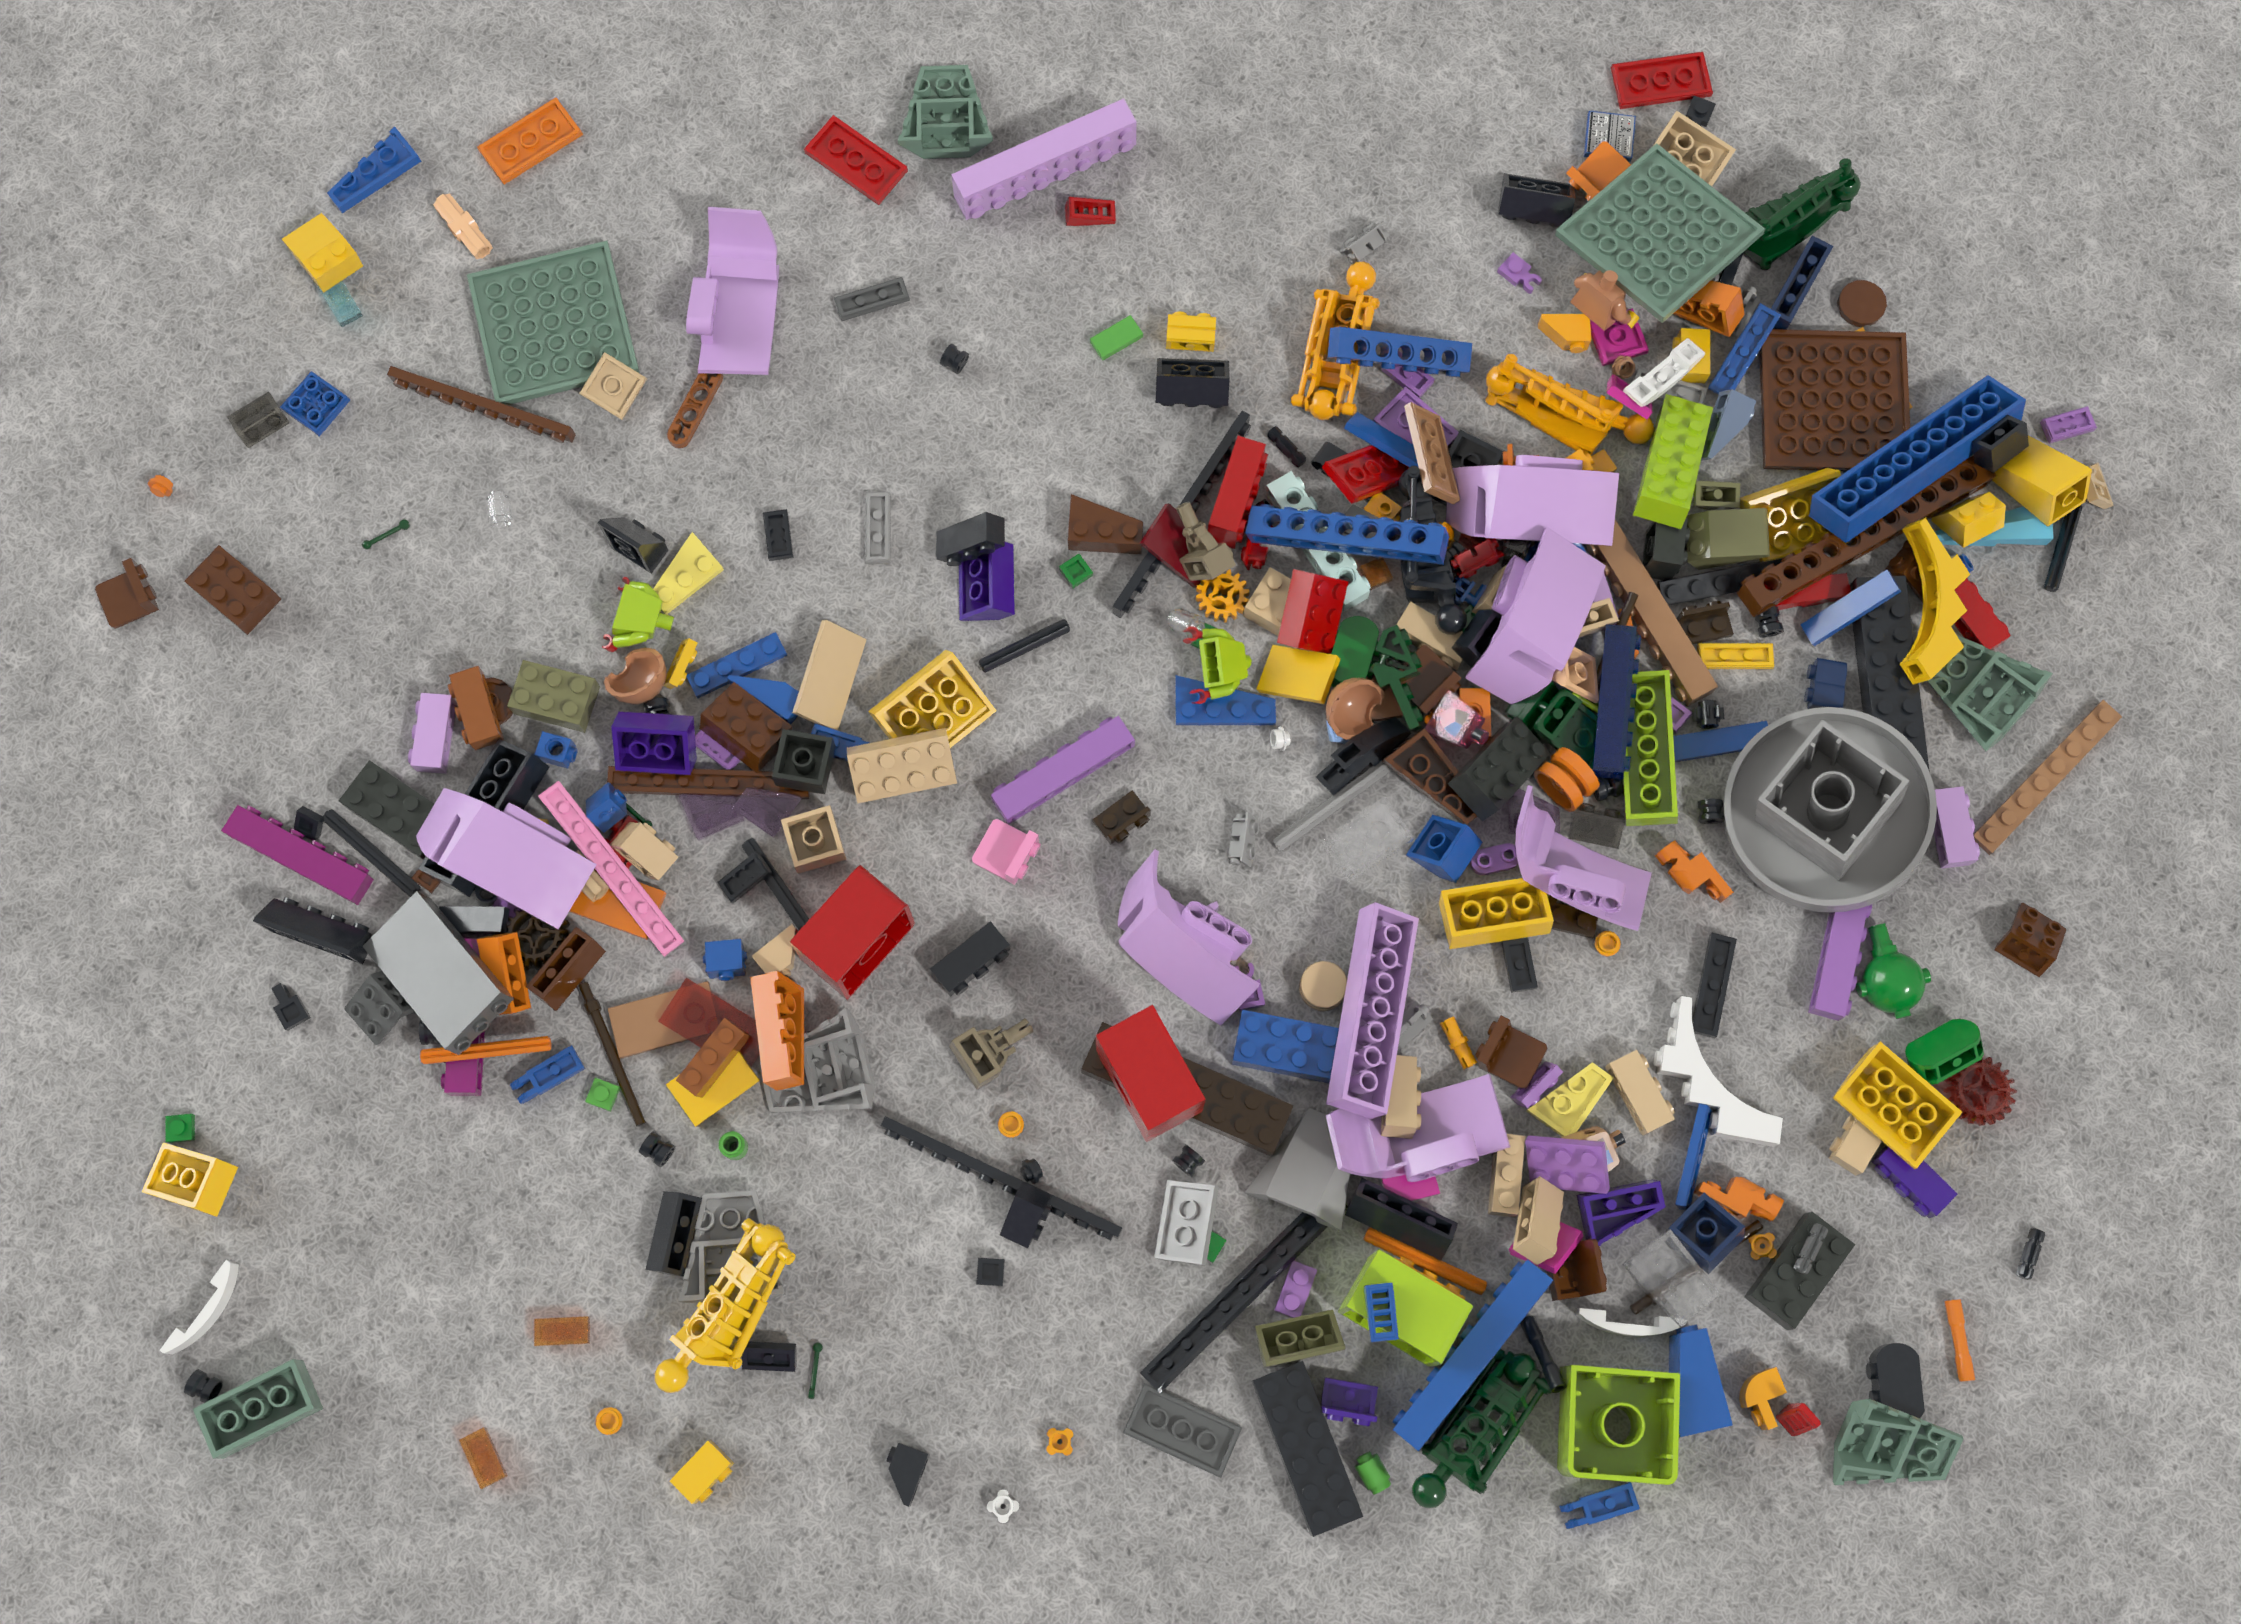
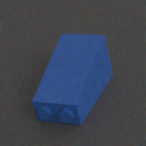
(1701, 1390)

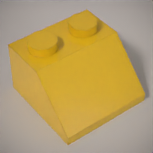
(1972, 519)

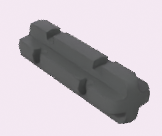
(1810, 1248)

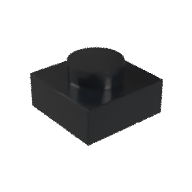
(308, 823)
(990, 1272)

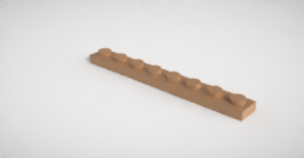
(2046, 777)

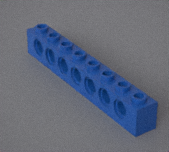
(1430, 551)

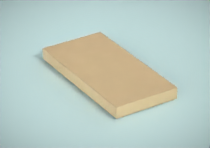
(829, 675)

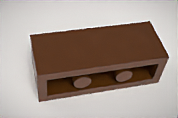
(565, 969)

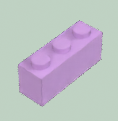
(432, 733)
(1954, 829)

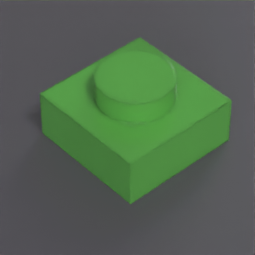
(602, 1094)

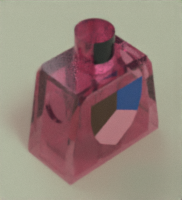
(1457, 723)

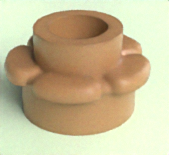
(1628, 367)

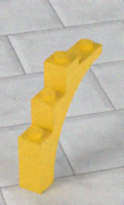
(1941, 605)

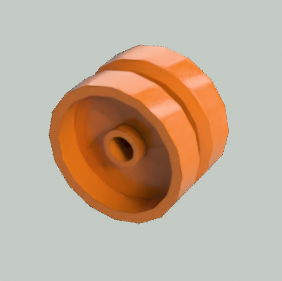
(1566, 779)

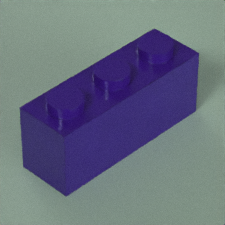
(1920, 1185)

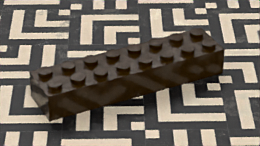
(1229, 1105)

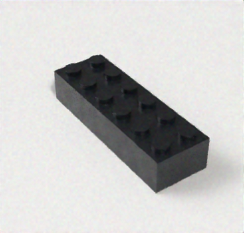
(504, 778)
(1307, 1449)

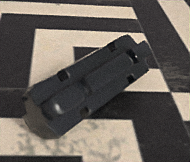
(1286, 446)
(2030, 1254)

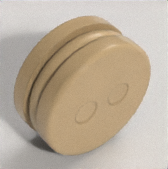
(1323, 986)

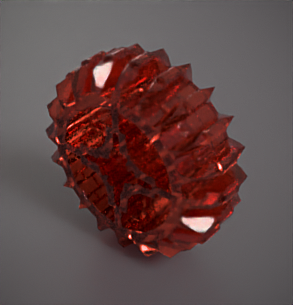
(1979, 1101)

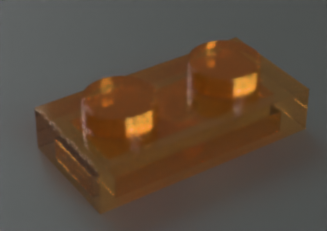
(562, 1331)
(483, 1458)

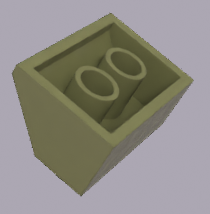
(1299, 1338)

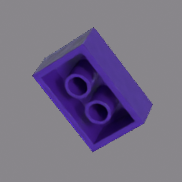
(654, 743)

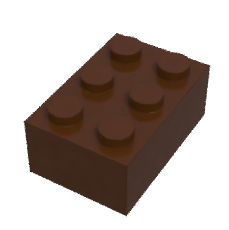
(233, 590)
(744, 726)

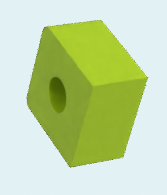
(1425, 1311)
(1653, 1410)

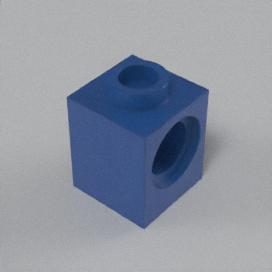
(548, 743)

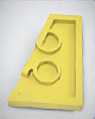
(686, 574)
(1572, 1101)

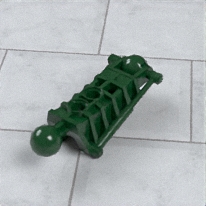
(1801, 213)
(1520, 1370)

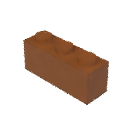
(475, 708)
(713, 1058)

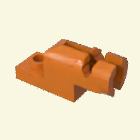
(1694, 872)
(1741, 1197)

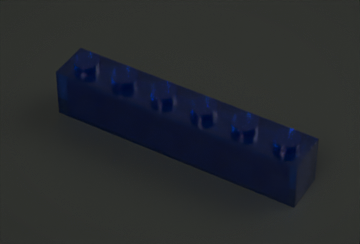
(1615, 701)

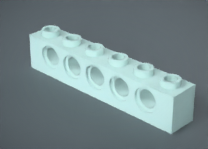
(1293, 487)

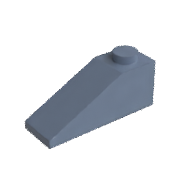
(1728, 418)

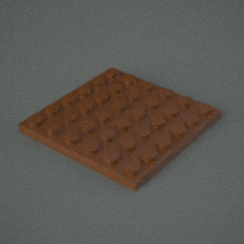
(1831, 397)

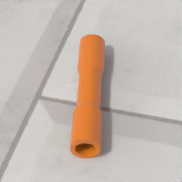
(1962, 1358)

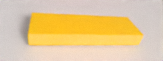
(1736, 655)

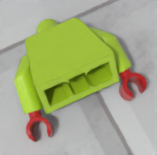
(637, 616)
(1222, 662)

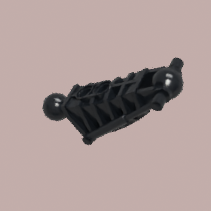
(1424, 580)

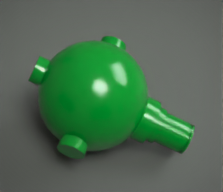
(1891, 979)

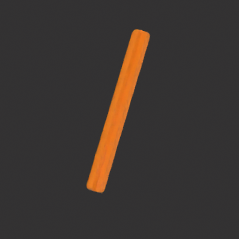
(488, 1049)
(1425, 1261)

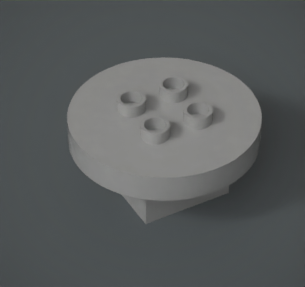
(1829, 809)

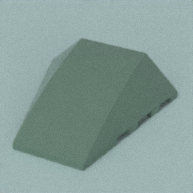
(945, 115)
(1988, 690)
(1891, 1445)

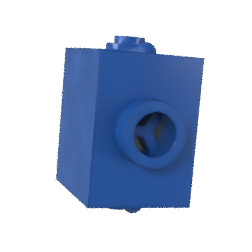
(606, 807)
(725, 959)

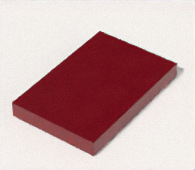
(1167, 542)

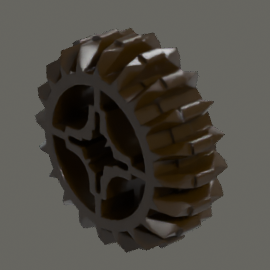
(536, 945)

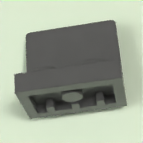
(377, 1007)

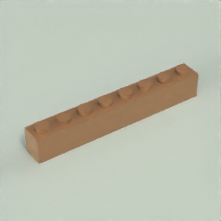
(1655, 619)

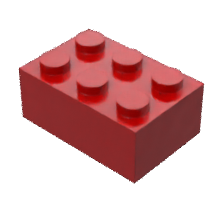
(1312, 612)

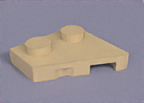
(2098, 492)

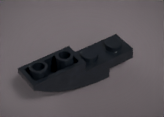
(1365, 748)

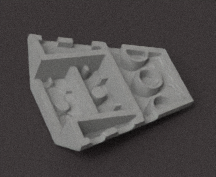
(834, 1071)
(1305, 1173)
(716, 1237)

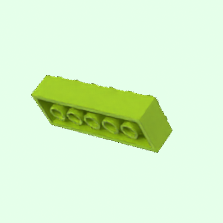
(1673, 461)
(1652, 778)

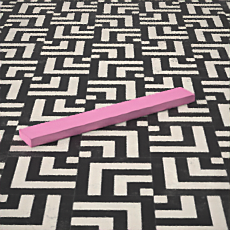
(611, 868)

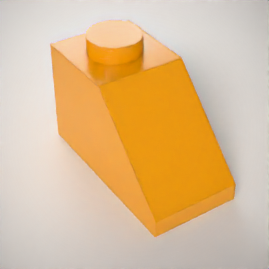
(1567, 330)

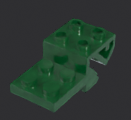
(1395, 644)
(1558, 720)

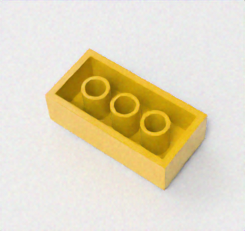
(1494, 913)

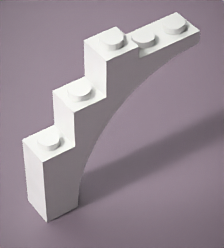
(1684, 1060)

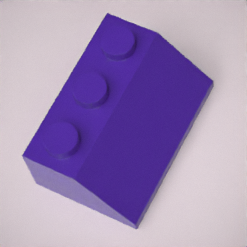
(987, 586)

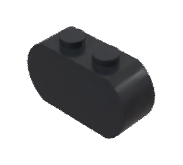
(1896, 1378)

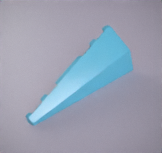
(2018, 528)

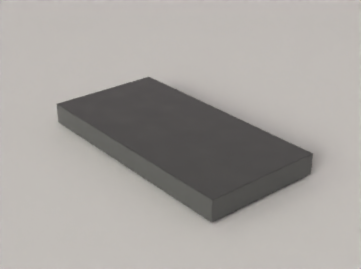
(1182, 1430)

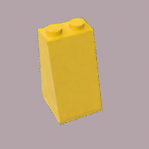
(2045, 481)

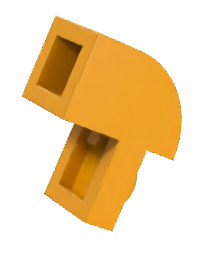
(1756, 1392)

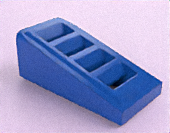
(1391, 1311)

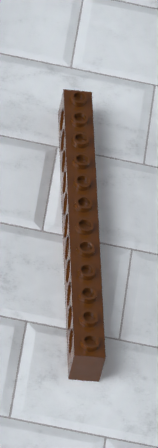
(1760, 599)

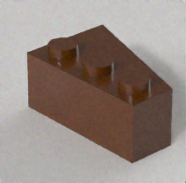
(1102, 529)

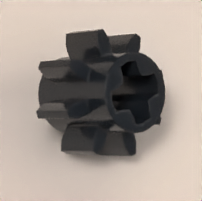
(1708, 714)

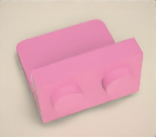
(1006, 851)

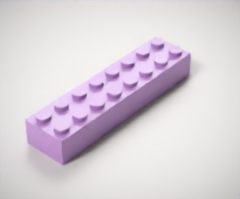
(1044, 159)
(1372, 1011)

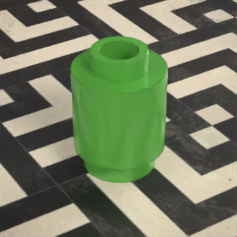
(726, 1142)
(1372, 1472)

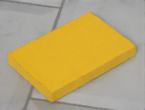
(1298, 674)
(731, 1084)

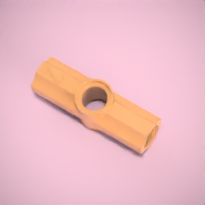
(462, 226)

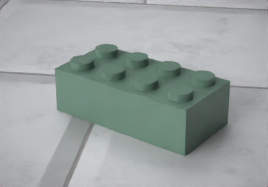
(258, 1409)

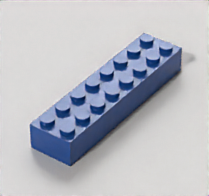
(1472, 1355)

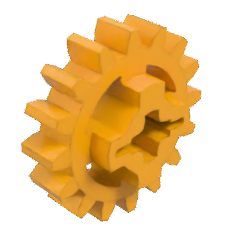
(1231, 588)

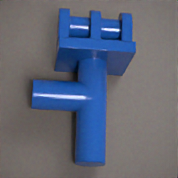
(1464, 594)

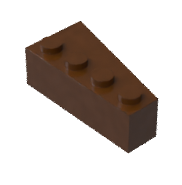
(1430, 771)

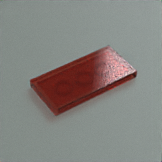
(697, 1013)

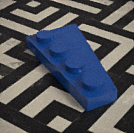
(381, 167)
(1235, 709)

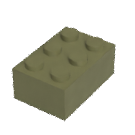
(553, 696)

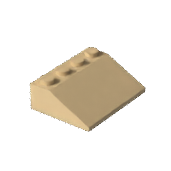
(1695, 147)

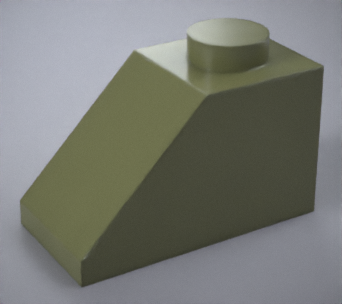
(1716, 495)

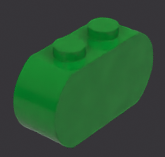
(1356, 648)
(1945, 1050)

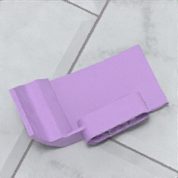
(739, 295)
(1535, 495)
(1541, 618)
(506, 854)
(1577, 873)
(1184, 945)
(1455, 1130)

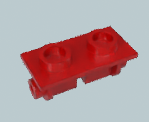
(1254, 555)
(1468, 564)

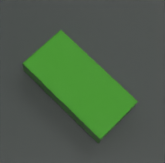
(1116, 337)

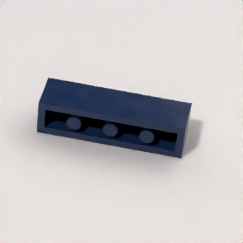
(1800, 281)

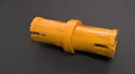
(1458, 1043)

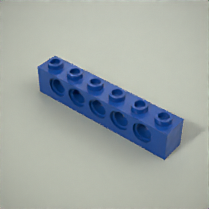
(1456, 352)

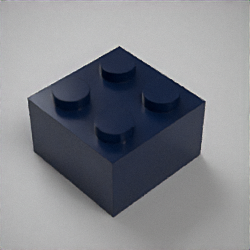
(1708, 1232)

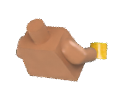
(1602, 299)

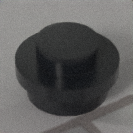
(1031, 1171)

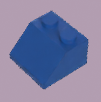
(1445, 848)

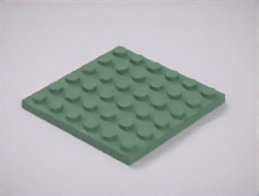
(1660, 232)
(550, 321)

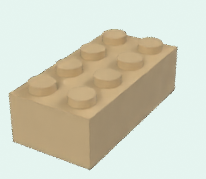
(901, 765)

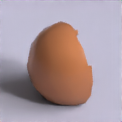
(641, 678)
(1351, 706)

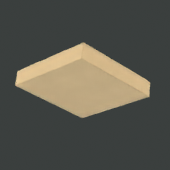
(613, 386)

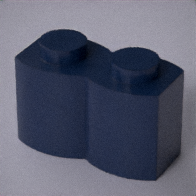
(1826, 684)

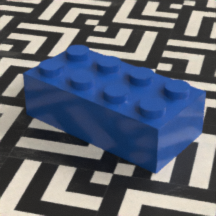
(1285, 1046)

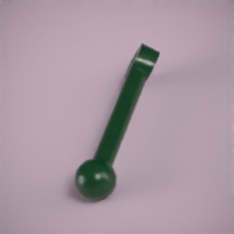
(403, 524)
(637, 815)
(817, 1348)

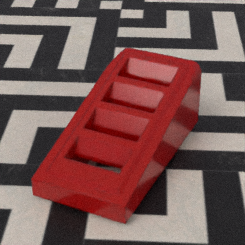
(1082, 219)
(1797, 1419)

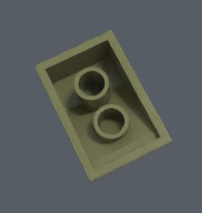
(1727, 537)

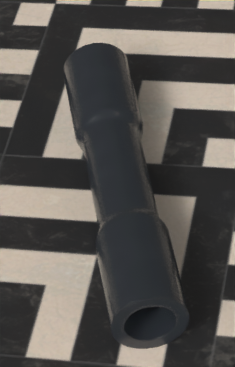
(1549, 1368)

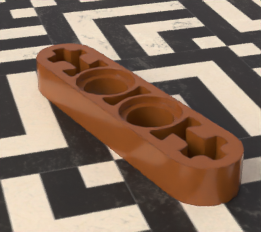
(697, 406)

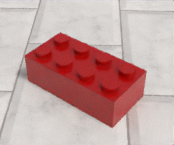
(1238, 491)

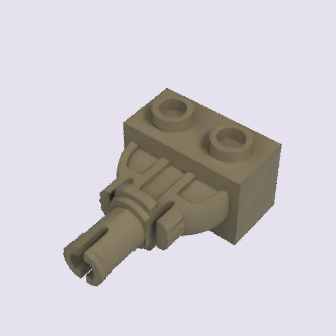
(1205, 556)
(983, 1053)

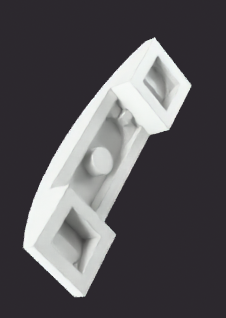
(1665, 374)
(225, 1282)
(1597, 1319)

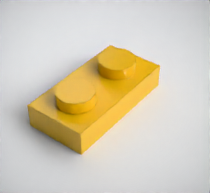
(685, 654)

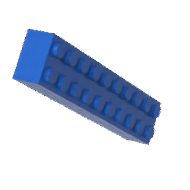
(1912, 459)

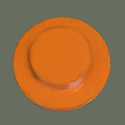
(160, 486)

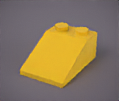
(323, 252)
(190, 1179)

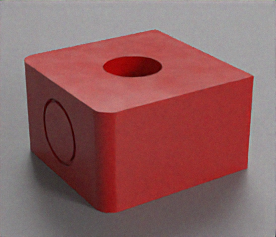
(853, 932)
(1149, 1073)

